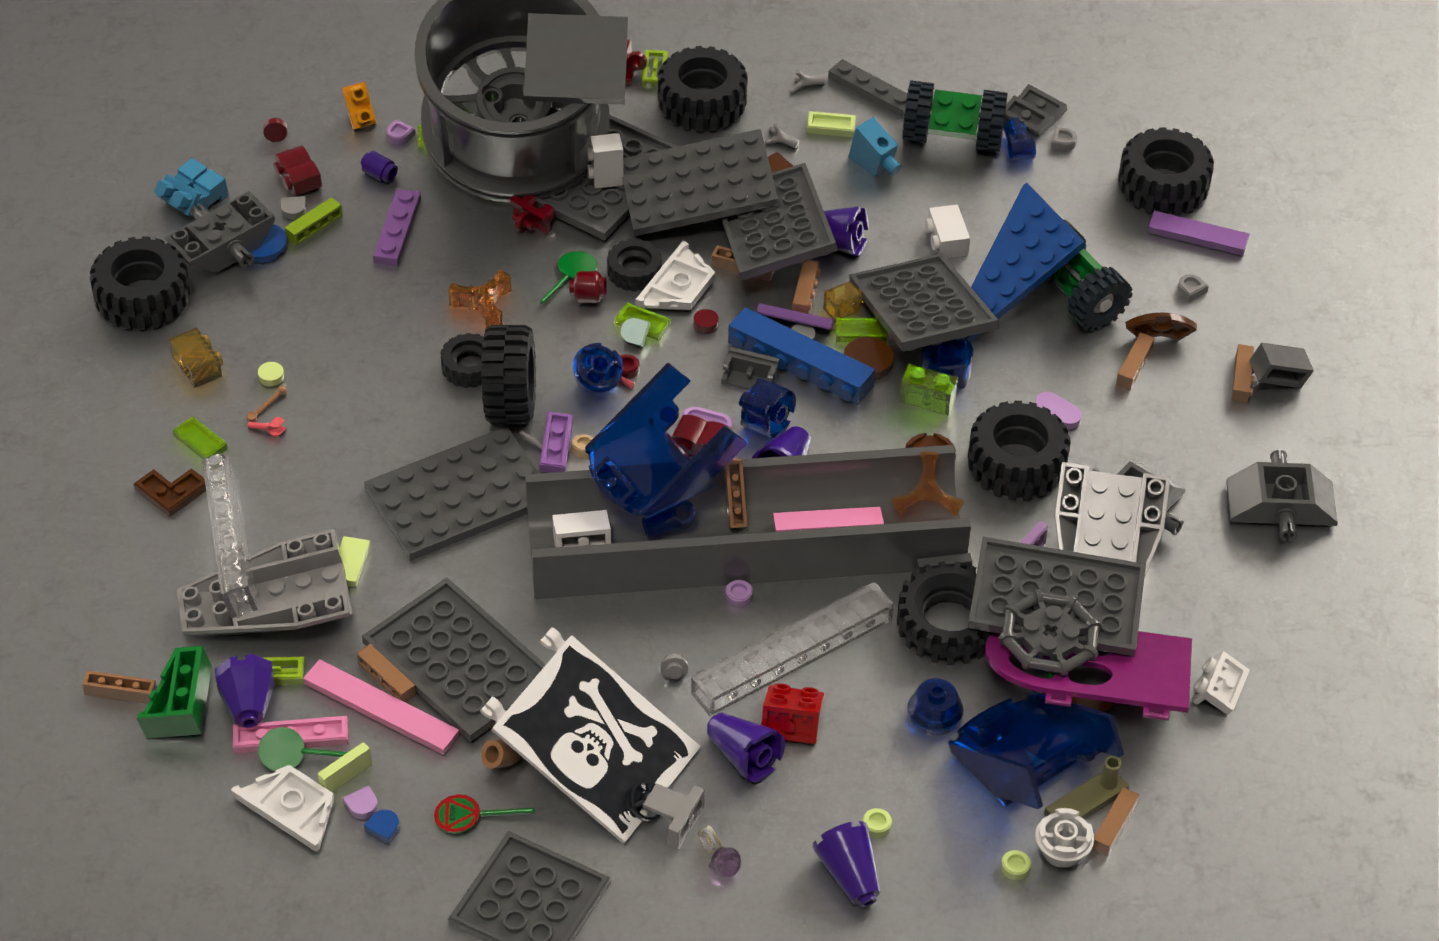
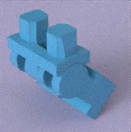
(191, 187)

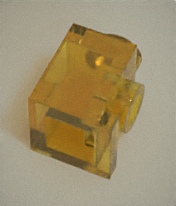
(842, 300)

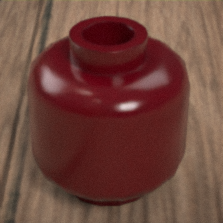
(588, 287)

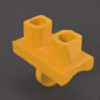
(359, 105)

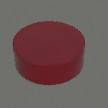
(275, 130)
(706, 321)
(630, 366)

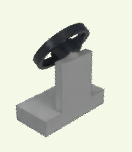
(670, 804)

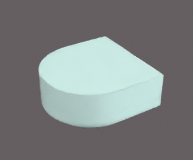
(635, 331)

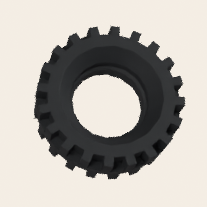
(927, 589)

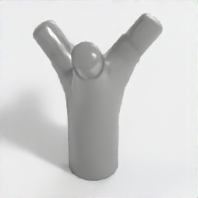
(805, 80)
(781, 137)

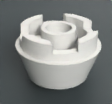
(1064, 837)

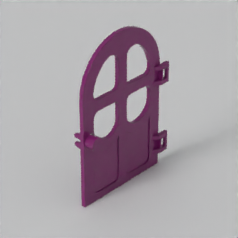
(1152, 678)

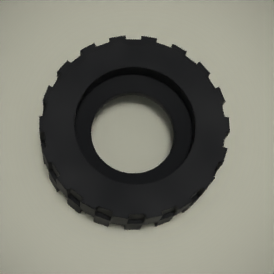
(633, 250)
(455, 348)

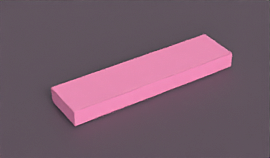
(827, 518)
(314, 732)

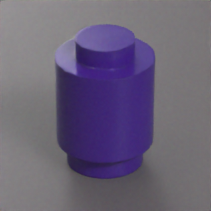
(379, 167)

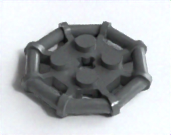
(1054, 620)

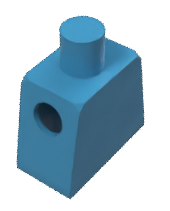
(874, 149)

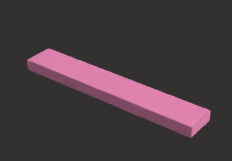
(381, 707)

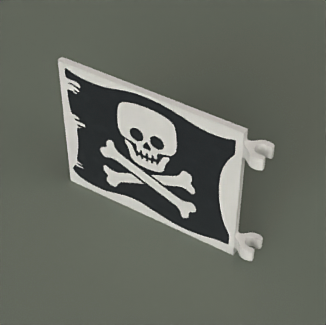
(592, 734)

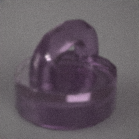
(725, 862)

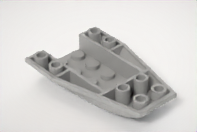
(1110, 513)
(294, 585)

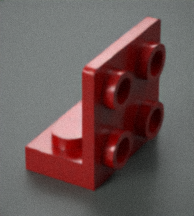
(793, 712)

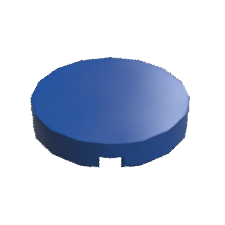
(273, 245)

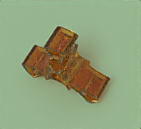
(482, 297)
(927, 489)

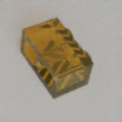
(196, 357)

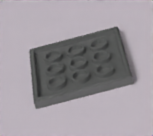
(576, 59)
(529, 895)

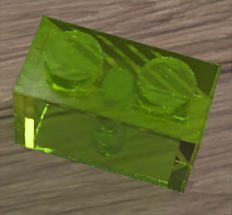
(928, 390)

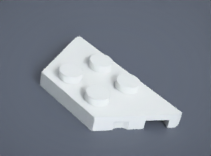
(678, 282)
(290, 803)

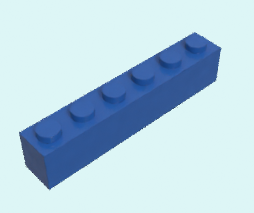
(802, 356)

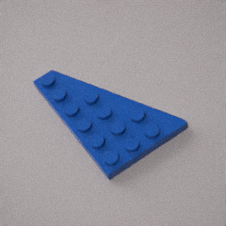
(1024, 254)

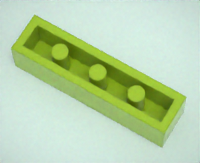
(313, 221)

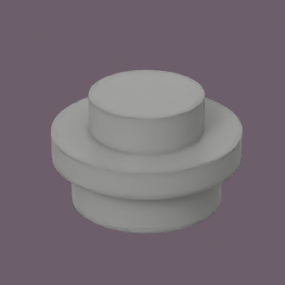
(674, 666)

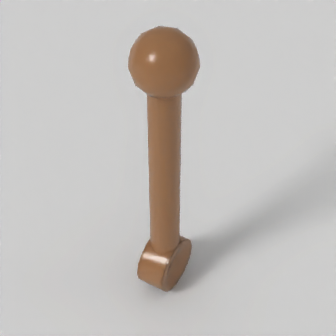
(252, 416)

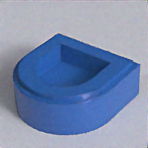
(383, 825)

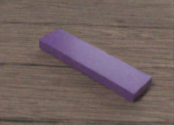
(1198, 233)

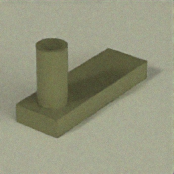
(1094, 793)

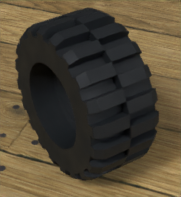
(702, 108)
(1167, 151)
(145, 304)
(508, 374)
(1024, 426)

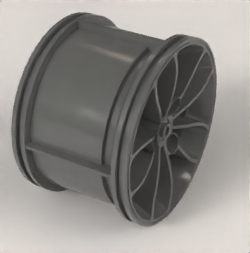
(509, 141)

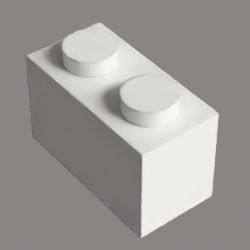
(606, 160)
(948, 231)
(581, 529)

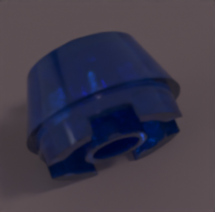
(597, 368)
(935, 706)

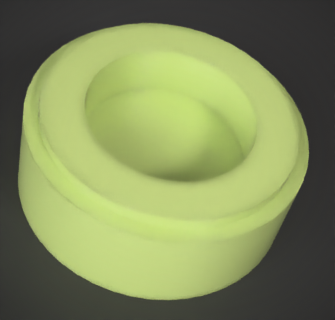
(271, 374)
(878, 822)
(1015, 865)

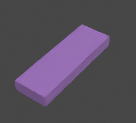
(796, 316)
(556, 442)

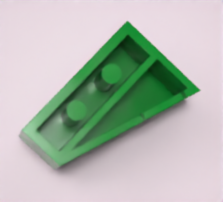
(181, 696)

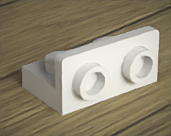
(1221, 682)

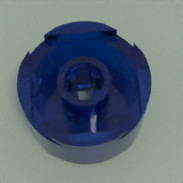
(950, 358)
(767, 408)

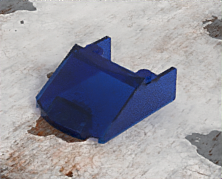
(642, 464)
(1029, 742)

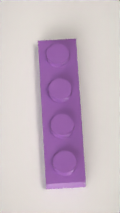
(397, 227)

